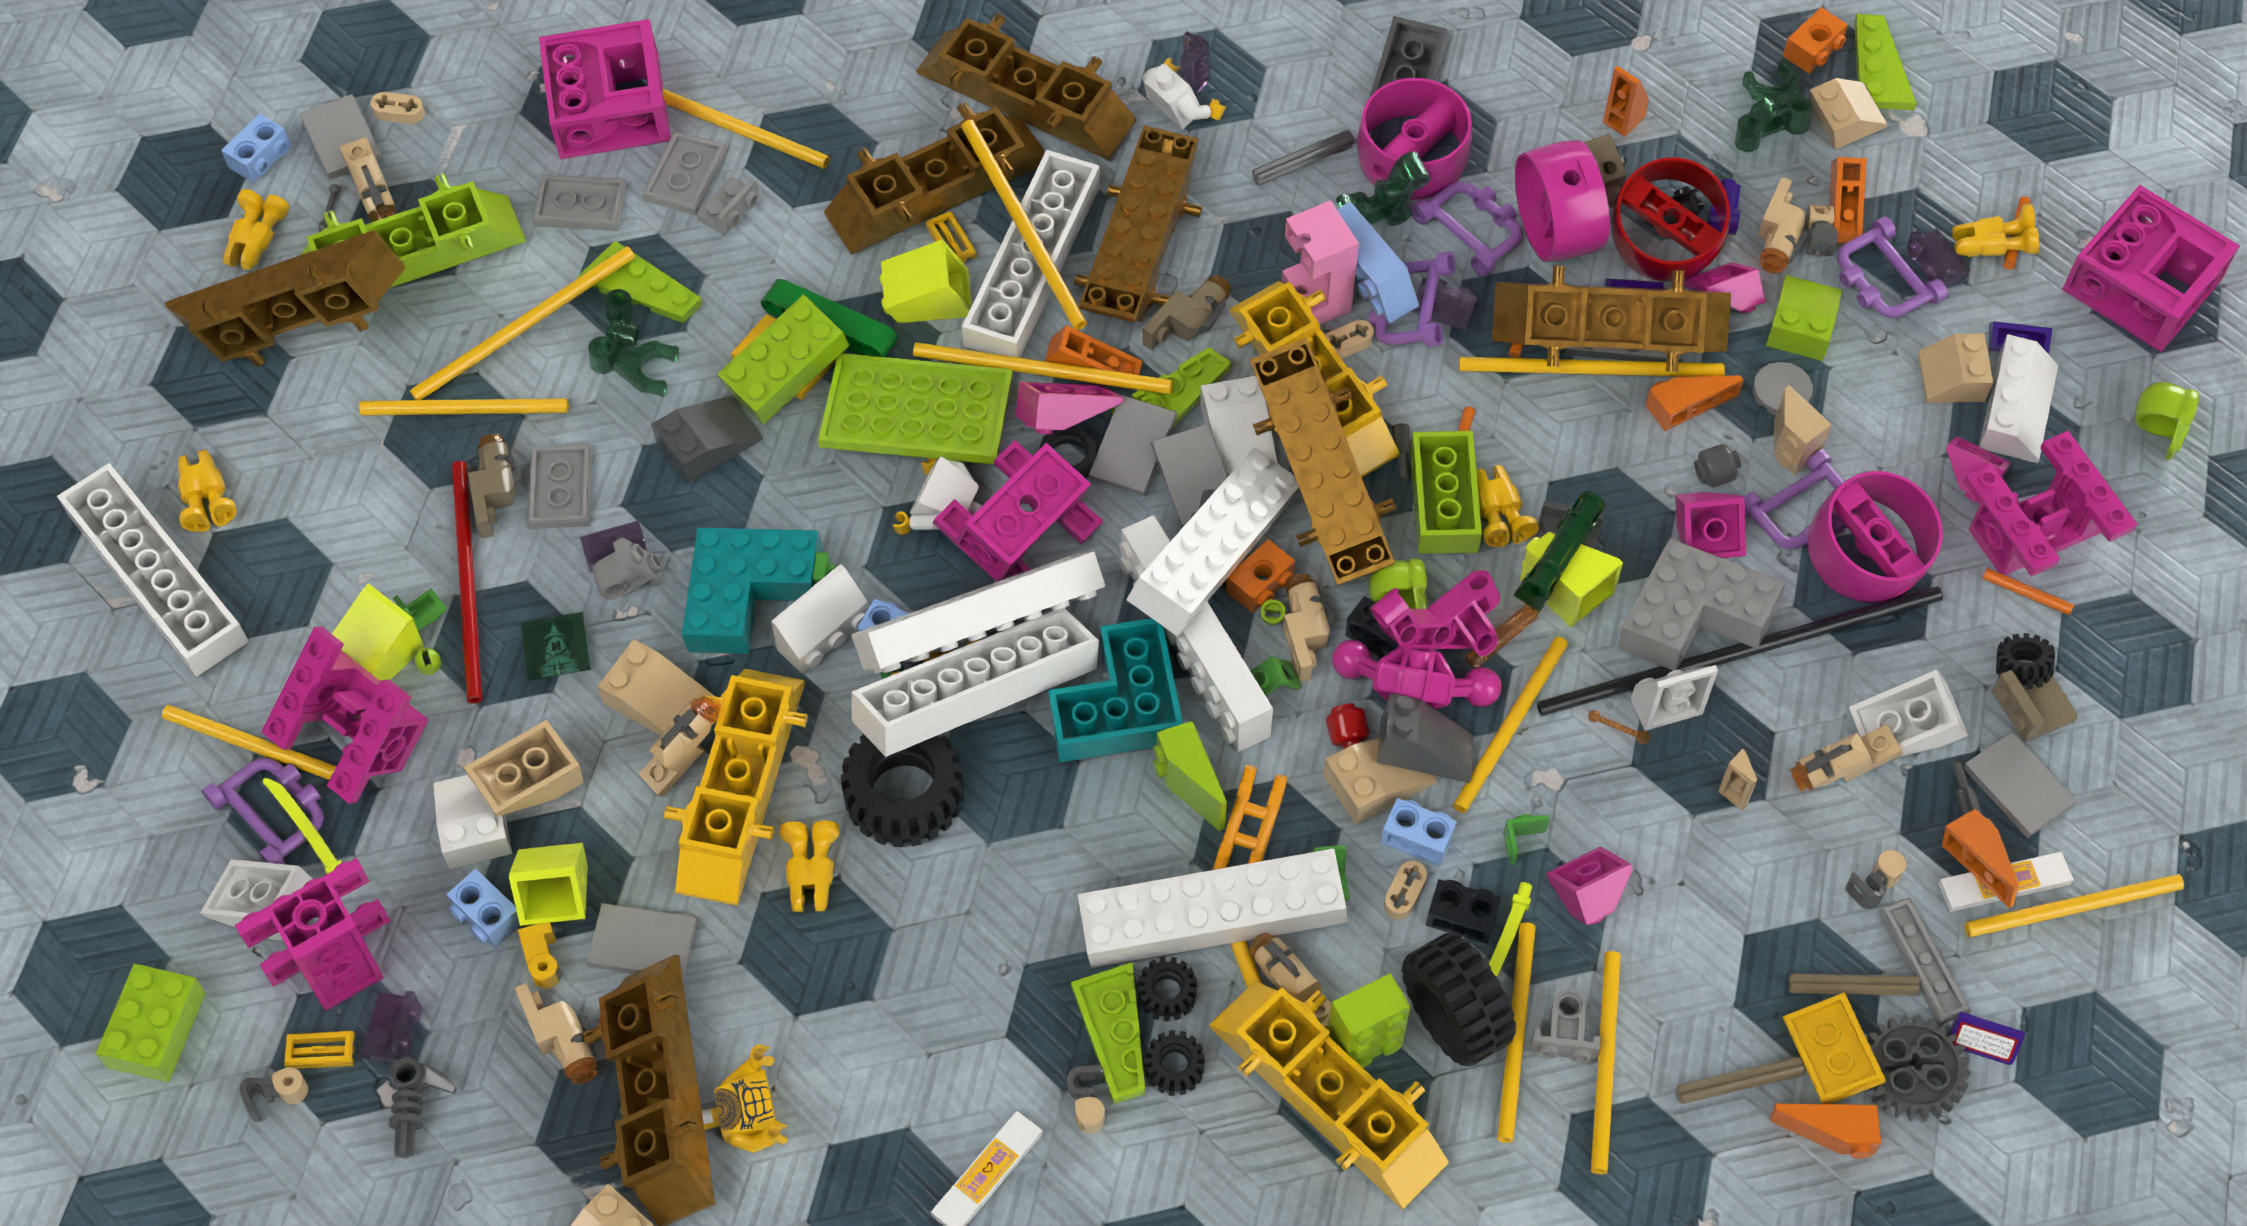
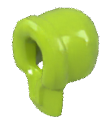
(2167, 412)
(1405, 576)

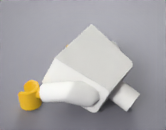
(1176, 96)
(944, 483)

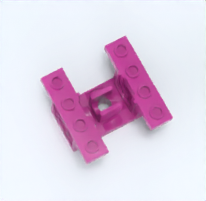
(2067, 513)
(1003, 531)
(356, 704)
(330, 950)

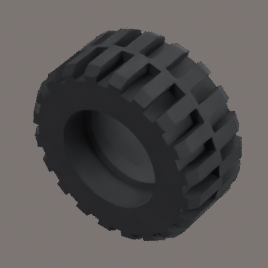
(910, 819)
(1458, 999)

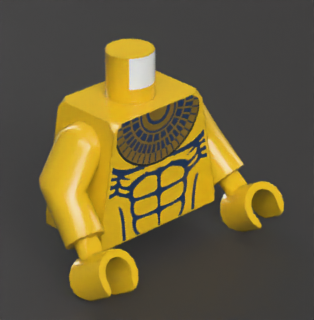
(746, 1106)

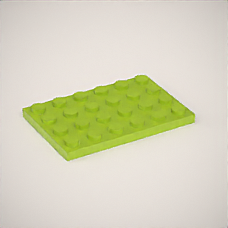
(916, 408)

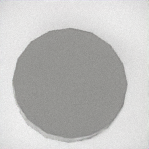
(1772, 381)

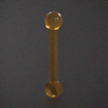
(1642, 737)

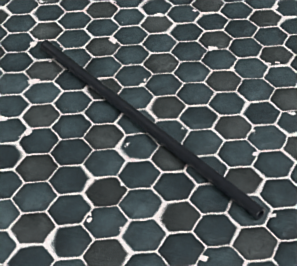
(1742, 650)

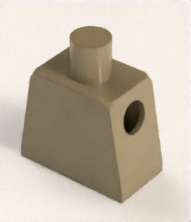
(1609, 164)

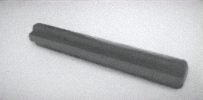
(1303, 157)

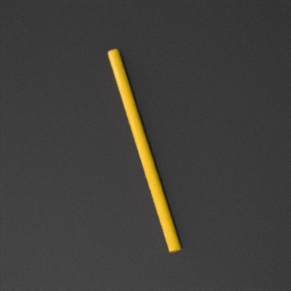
(1024, 225)
(522, 324)
(1591, 367)
(1043, 368)

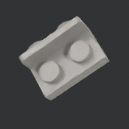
(729, 205)

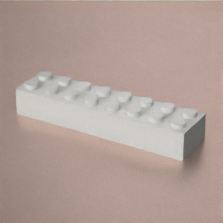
(1015, 285)
(1214, 542)
(153, 569)
(979, 610)
(1205, 651)
(974, 681)
(1212, 908)

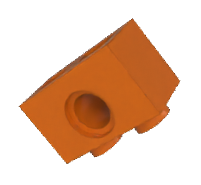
(1815, 40)
(1265, 561)

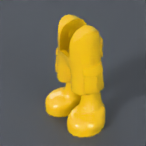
(1989, 235)
(248, 236)
(195, 485)
(1498, 498)
(813, 872)

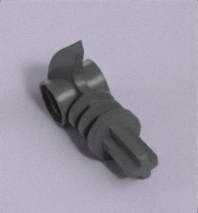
(407, 1101)

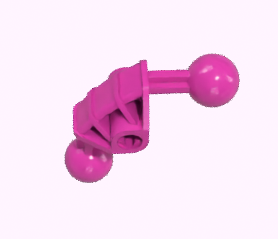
(1416, 674)

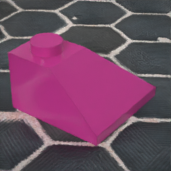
(1732, 277)
(1969, 457)
(1712, 523)
(1591, 884)

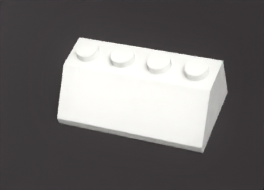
(2019, 400)

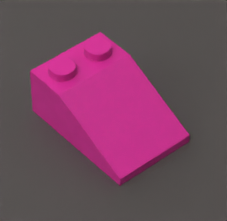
(1061, 405)

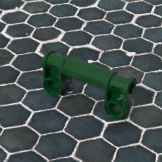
(1571, 533)

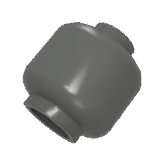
(1717, 465)

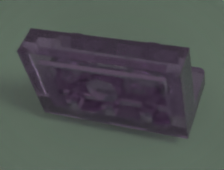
(1195, 61)
(1937, 257)
(1450, 305)
(600, 544)
(391, 1027)

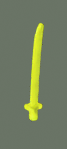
(303, 824)
(1519, 904)

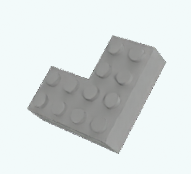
(1693, 592)

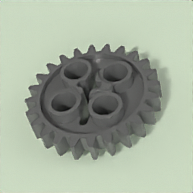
(1921, 1095)

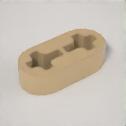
(397, 107)
(1348, 341)
(1411, 893)

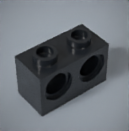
(1364, 628)
(1461, 918)

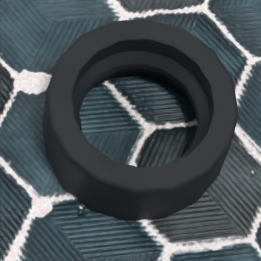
(1075, 436)

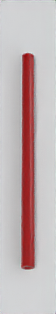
(466, 583)

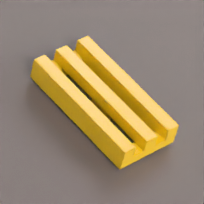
(939, 220)
(324, 1061)

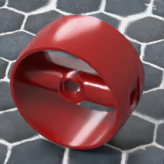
(1654, 204)

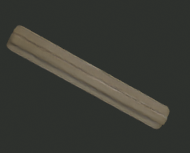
(1853, 984)
(1740, 1080)

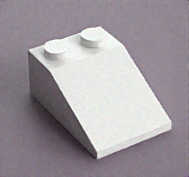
(1230, 412)
(1674, 696)
(1917, 713)
(467, 824)
(250, 888)

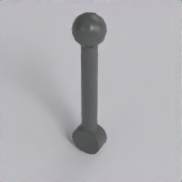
(334, 190)

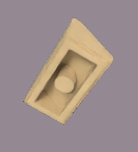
(1738, 780)

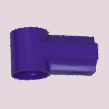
(1733, 193)

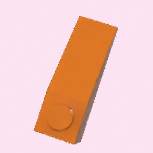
(1625, 102)
(1847, 196)
(1082, 350)
(1688, 397)
(1980, 850)
(1835, 1126)

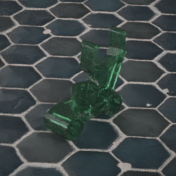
(1775, 109)
(1391, 193)
(619, 351)

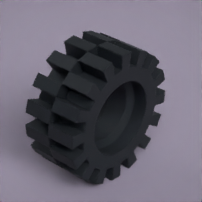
(2026, 649)
(1167, 970)
(1179, 1044)

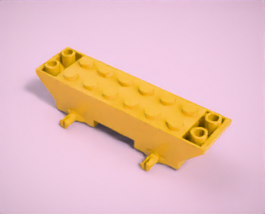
(1284, 316)
(736, 786)
(1332, 1091)

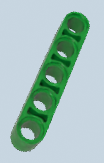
(862, 333)

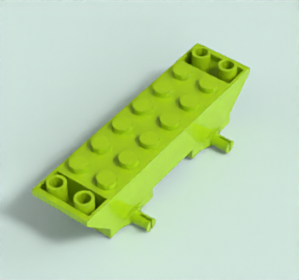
(442, 232)

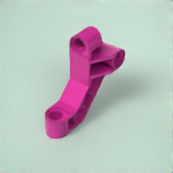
(1450, 623)

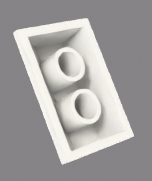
(819, 620)

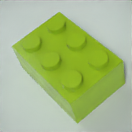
(1370, 1020)
(151, 1023)

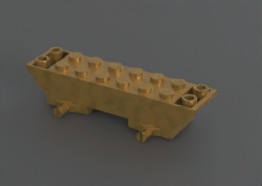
(1054, 98)
(907, 190)
(1141, 226)
(322, 285)
(1611, 317)
(1322, 461)
(662, 1125)

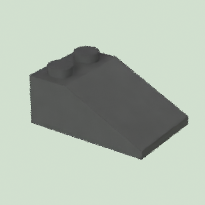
(1411, 52)
(704, 436)
(1423, 740)

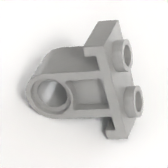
(626, 570)
(1566, 1031)

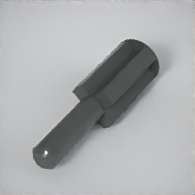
(1402, 440)
(1965, 795)

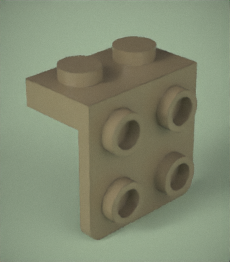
(2035, 709)

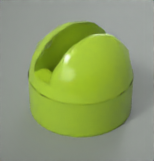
(1274, 607)
(434, 659)

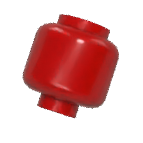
(1347, 725)

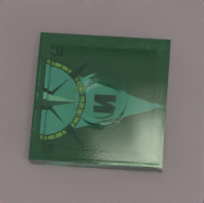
(555, 646)

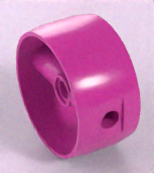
(1437, 113)
(1568, 188)
(1892, 554)

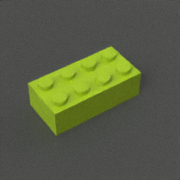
(783, 359)
(1445, 492)

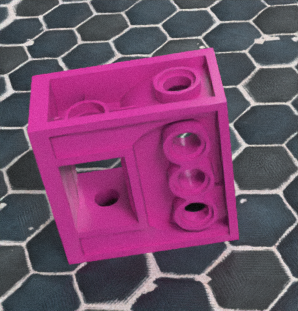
(607, 116)
(2131, 285)

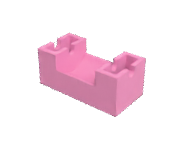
(1326, 259)

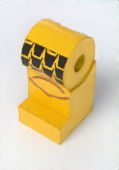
(539, 960)

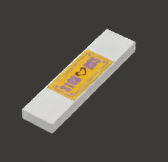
(2032, 876)
(987, 1172)

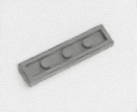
(1924, 960)

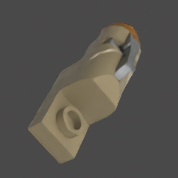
(1188, 314)
(494, 482)

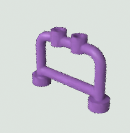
(1484, 260)
(1869, 295)
(1426, 332)
(1820, 466)
(288, 777)

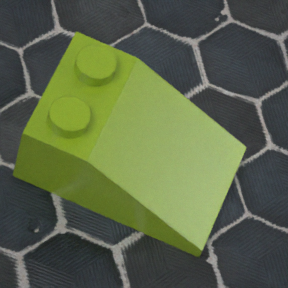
(1804, 318)
(1189, 772)

